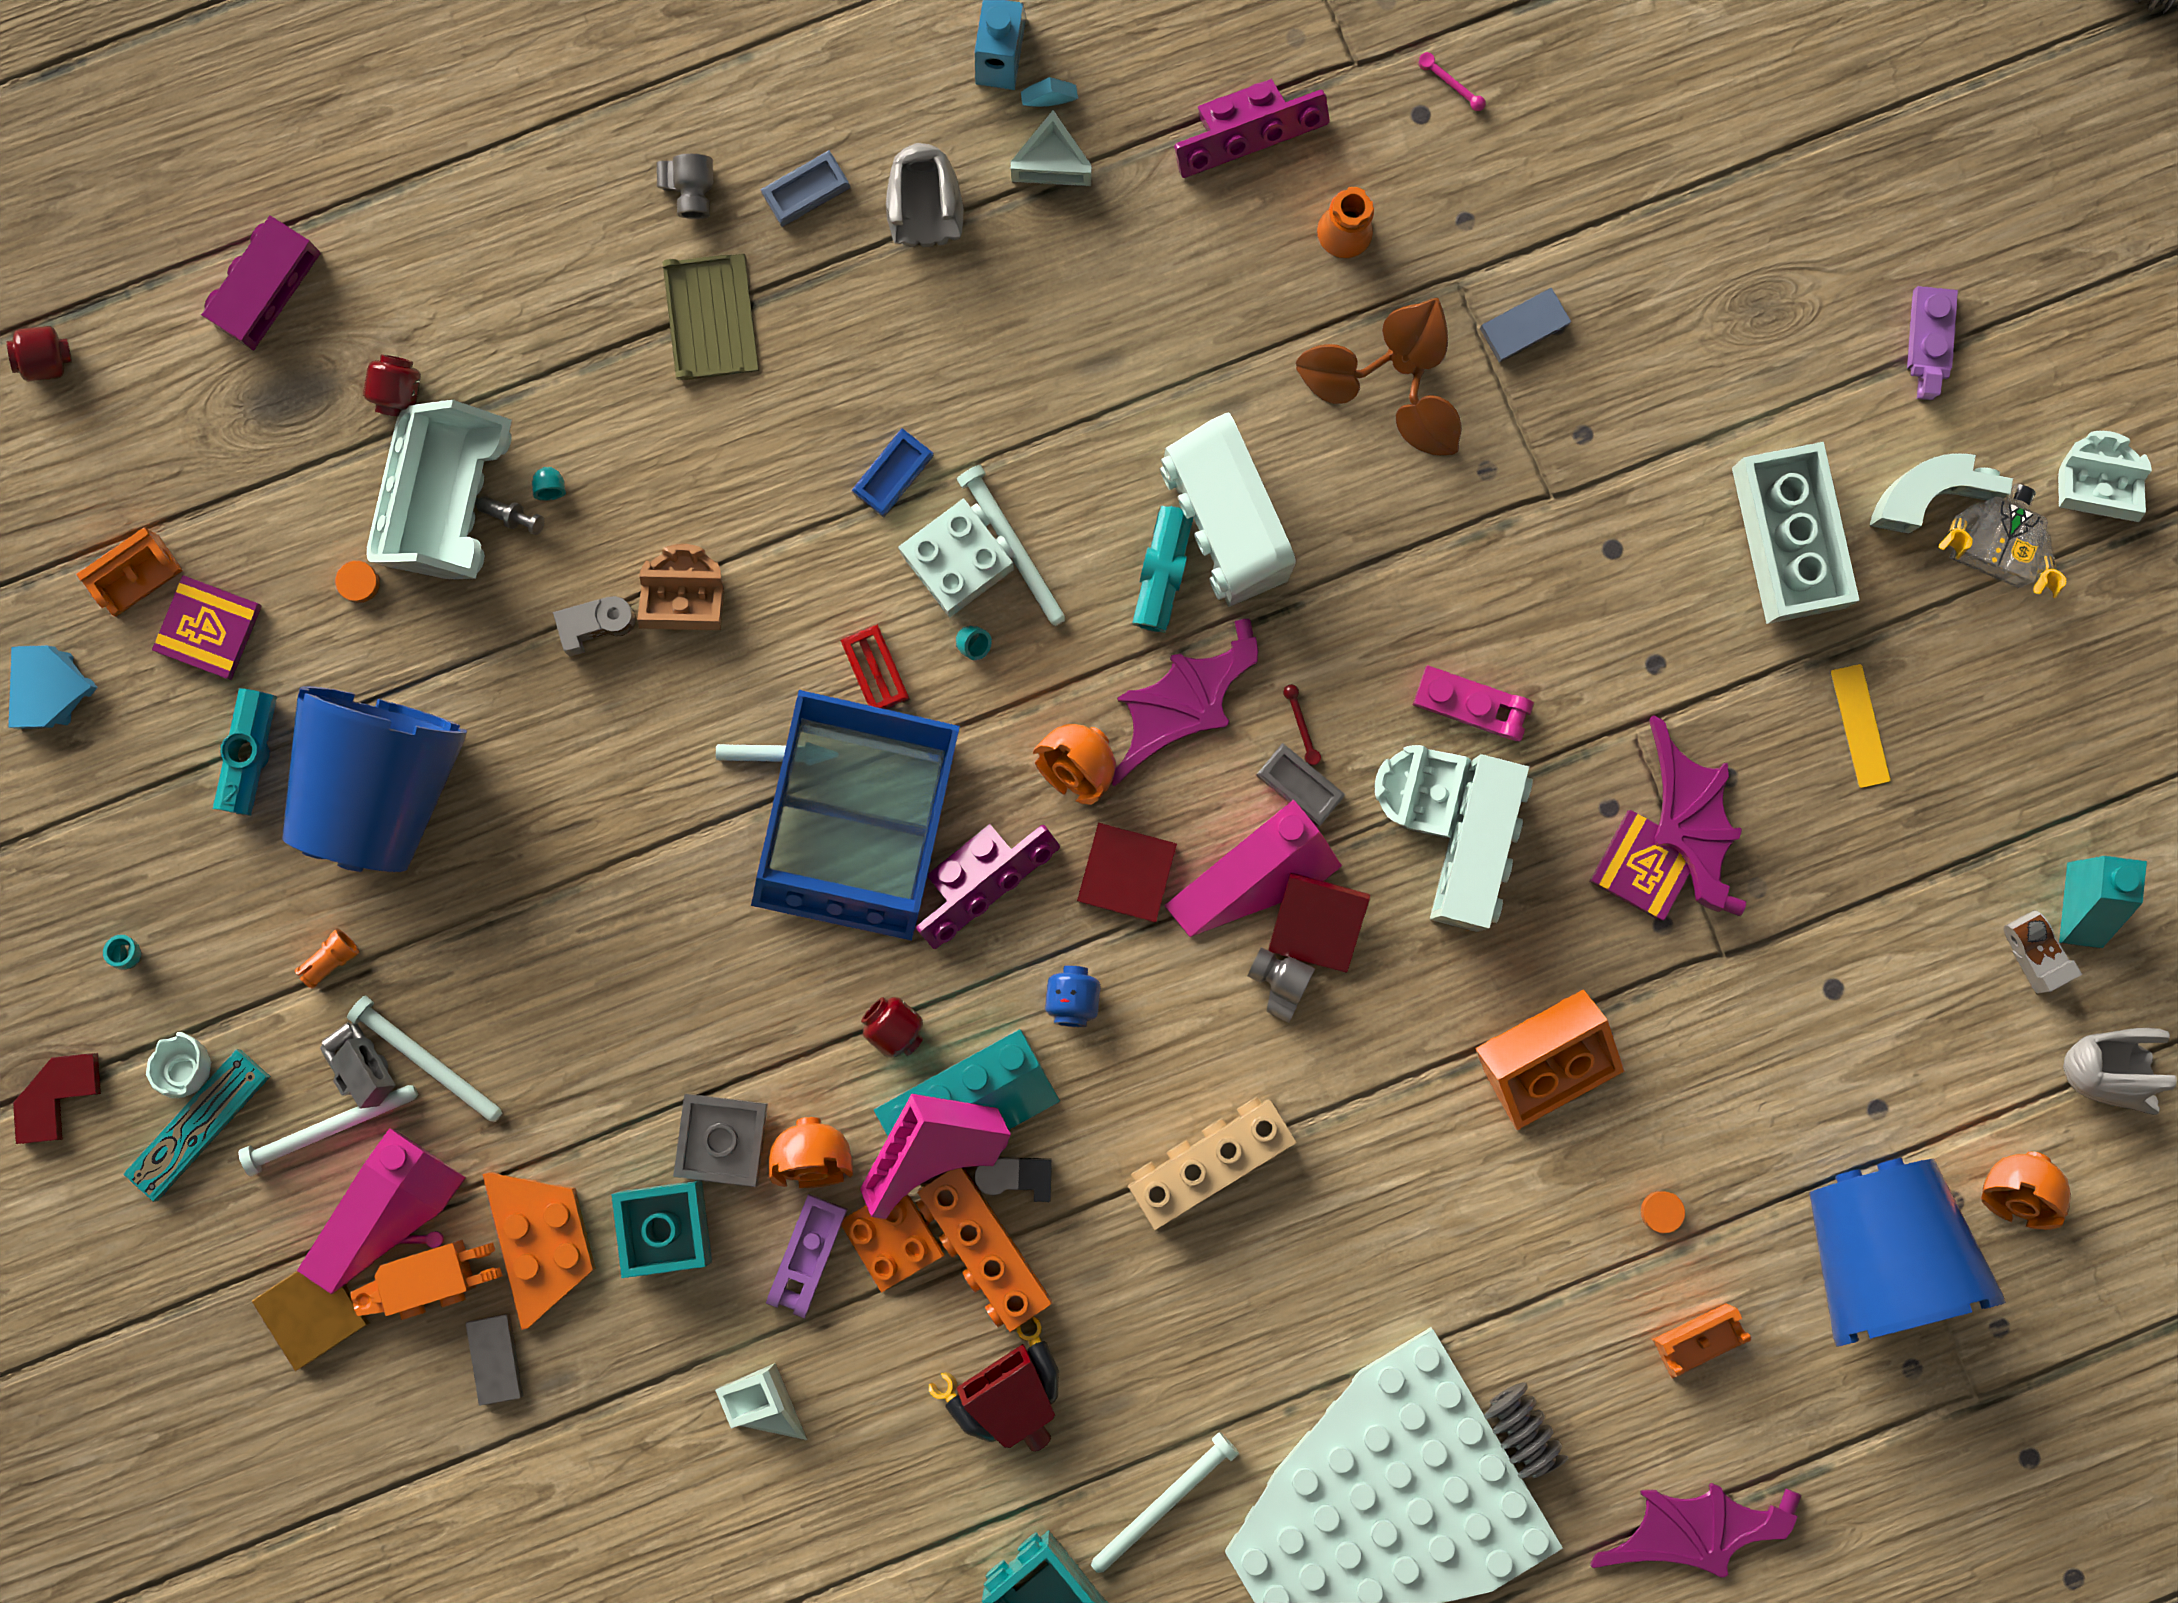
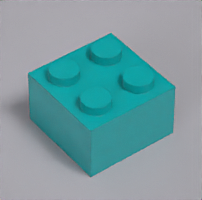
(661, 1229)

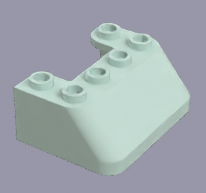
(433, 489)
(1230, 510)

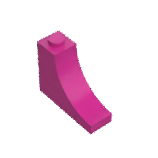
(930, 1140)

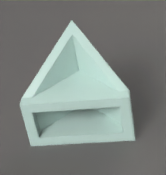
(1051, 157)
(761, 1403)

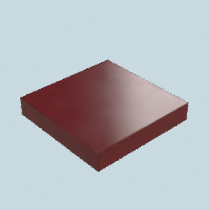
(1126, 872)
(1319, 922)

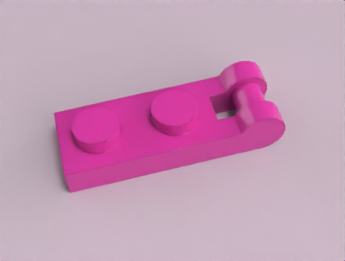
(1471, 703)

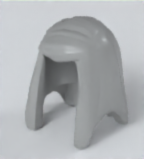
(923, 198)
(2117, 1069)

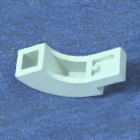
(1906, 500)

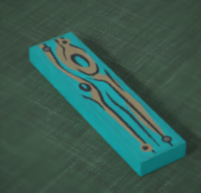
(196, 1125)

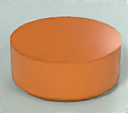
(357, 581)
(1662, 1212)

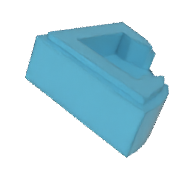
(1049, 93)

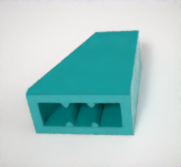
(2100, 898)

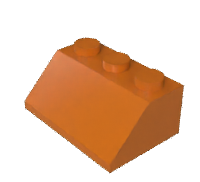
(1551, 1059)

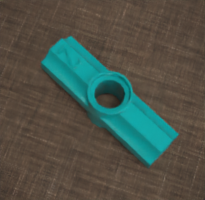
(1162, 570)
(240, 779)

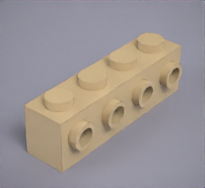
(1210, 1163)

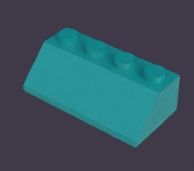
(997, 1077)

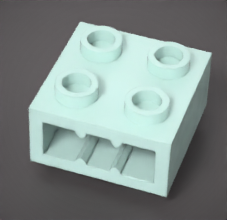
(958, 556)

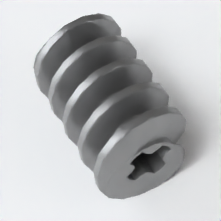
(1524, 1432)

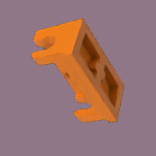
(130, 571)
(1701, 1339)

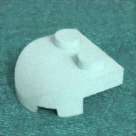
(2104, 477)
(1423, 789)

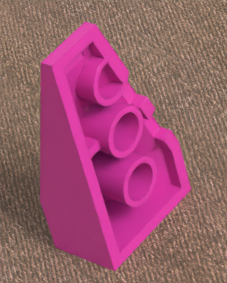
(1255, 872)
(385, 1203)

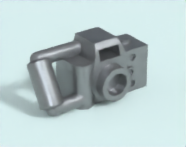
(357, 1066)

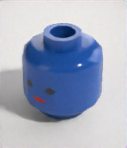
(1073, 997)

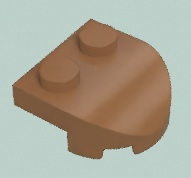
(681, 590)

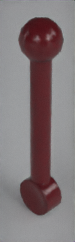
(1311, 756)

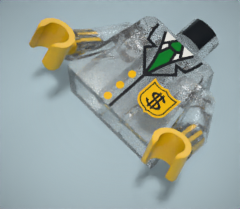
(2006, 541)

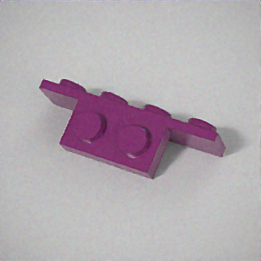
(1247, 124)
(979, 876)

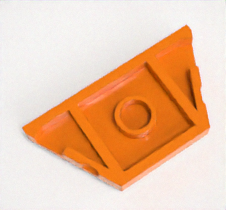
(539, 1240)

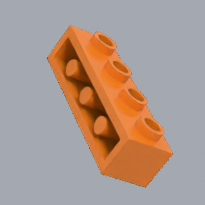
(984, 1247)

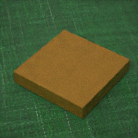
(307, 1318)

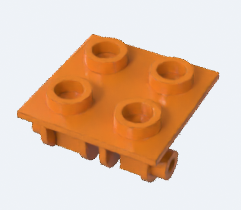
(893, 1245)

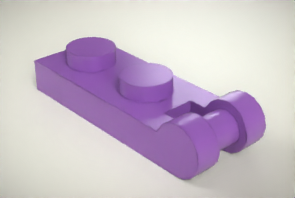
(807, 1254)

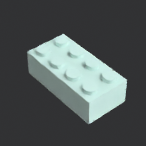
(1795, 533)
(1480, 844)

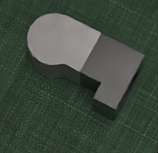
(1017, 1175)

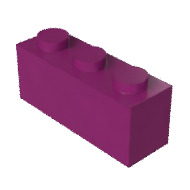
(260, 282)

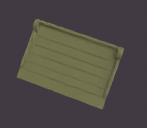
(710, 316)

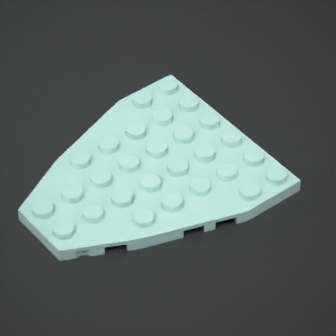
(1393, 1497)

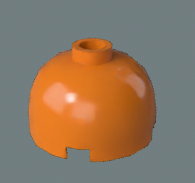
(1077, 760)
(811, 1154)
(2029, 1189)

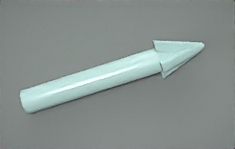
(770, 753)

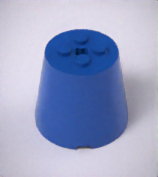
(364, 778)
(1897, 1251)

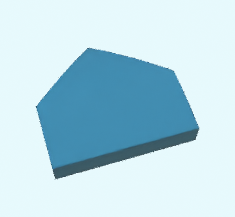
(44, 687)

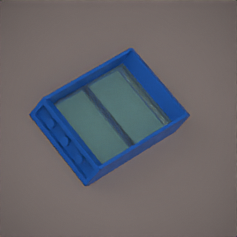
(855, 815)

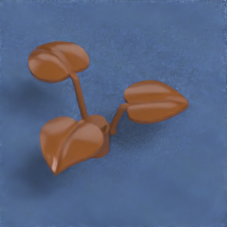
(1415, 342)

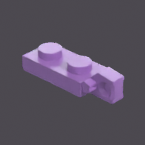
(1931, 338)

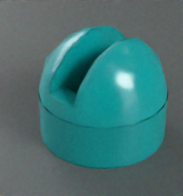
(548, 484)
(973, 642)
(116, 954)

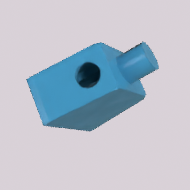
(1000, 38)

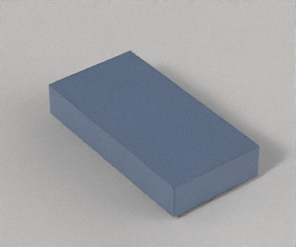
(805, 188)
(1525, 325)

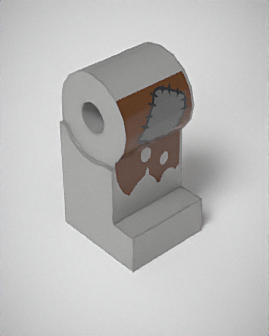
(593, 620)
(2040, 953)

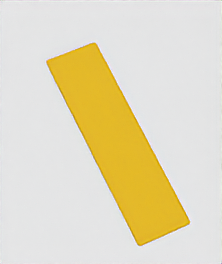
(1860, 726)

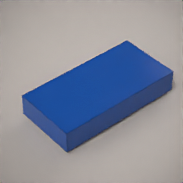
(892, 472)

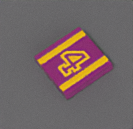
(206, 627)
(1640, 870)

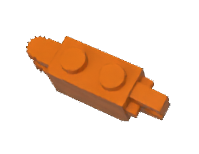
(422, 1279)

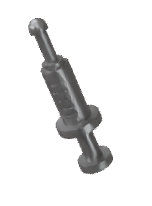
(510, 514)

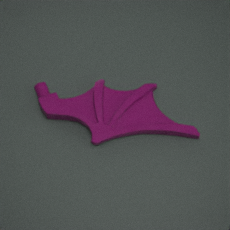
(1185, 699)
(1696, 820)
(1700, 1530)

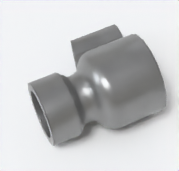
(693, 178)
(1287, 981)

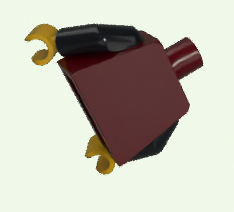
(1009, 1397)

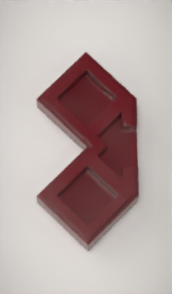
(38, 1106)

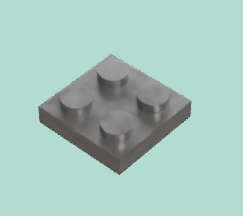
(720, 1140)

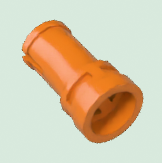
(334, 952)

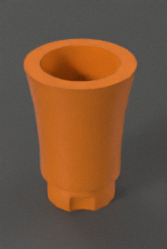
(1345, 235)

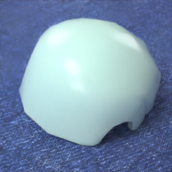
(178, 1066)

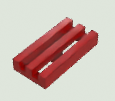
(861, 637)

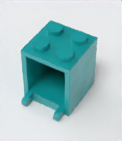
(1055, 1583)

